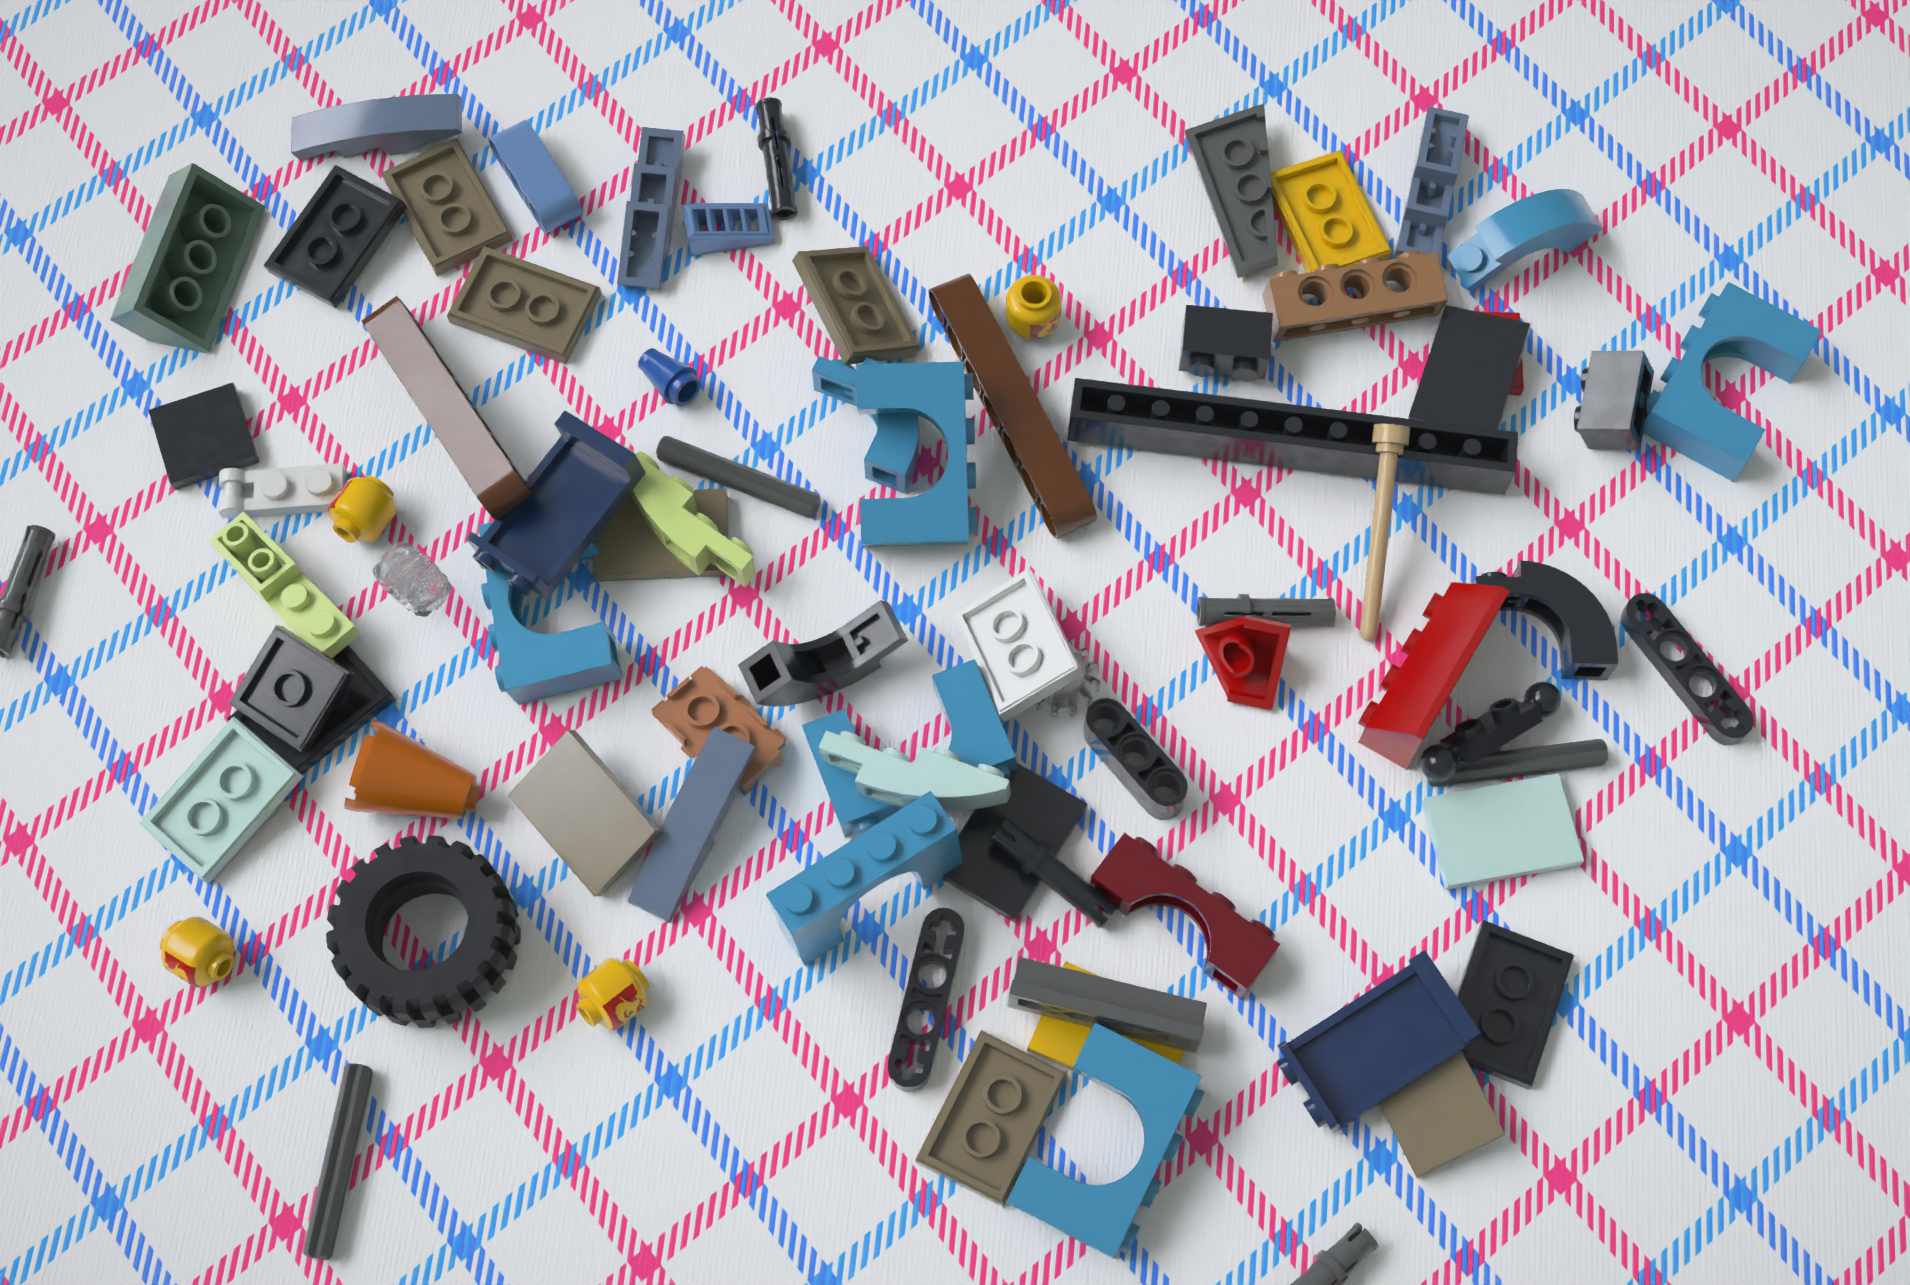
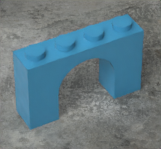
(1735, 327)
(938, 395)
(539, 663)
(975, 737)
(815, 900)
(1160, 1095)

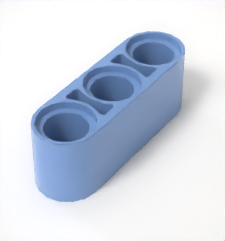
(535, 176)

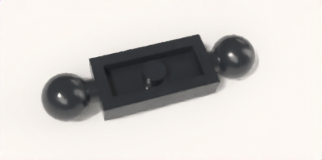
(1490, 731)

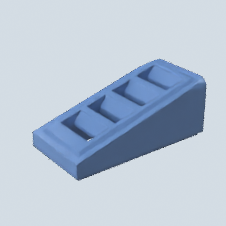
(714, 213)

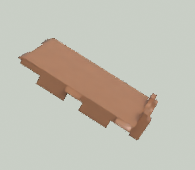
(710, 702)

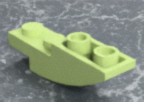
(690, 536)
(283, 586)

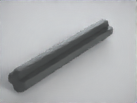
(738, 476)
(1530, 761)
(338, 1162)

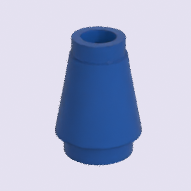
(670, 377)

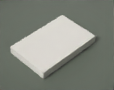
(1018, 645)

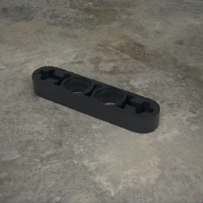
(1679, 672)
(923, 998)

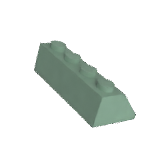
(188, 261)

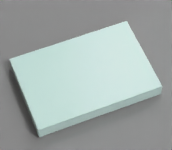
(221, 800)
(1502, 831)

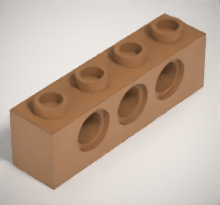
(1294, 318)

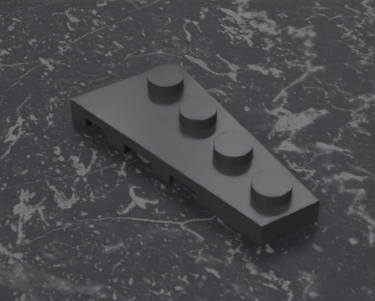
(1237, 182)

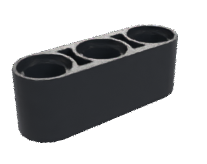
(1131, 737)

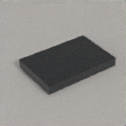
(335, 236)
(1470, 369)
(358, 705)
(987, 870)
(1512, 998)

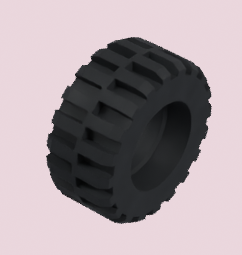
(389, 884)

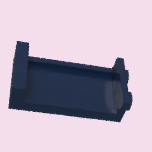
(571, 502)
(1378, 1044)

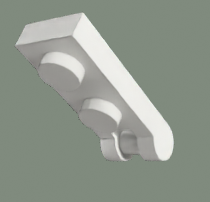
(280, 490)

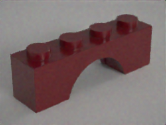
(1139, 879)

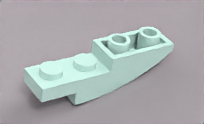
(896, 781)

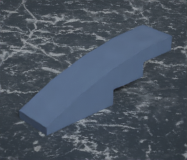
(375, 123)
(1432, 181)
(651, 208)
(691, 824)

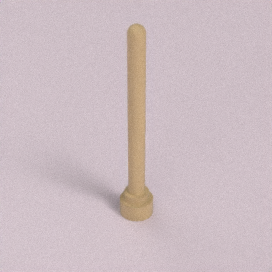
(1389, 443)

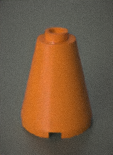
(408, 778)

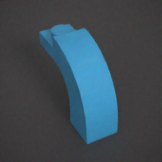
(1532, 224)
(895, 447)

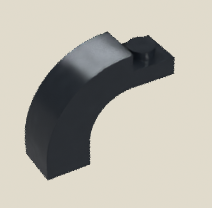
(1568, 610)
(810, 670)

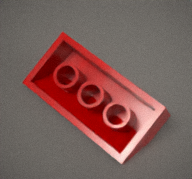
(1430, 670)

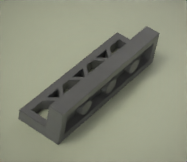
(1108, 1002)

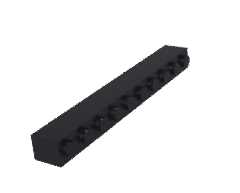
(1287, 435)

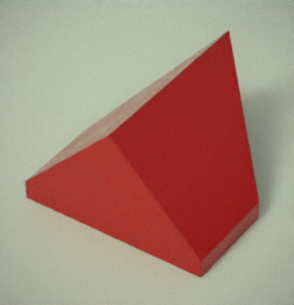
(1247, 657)

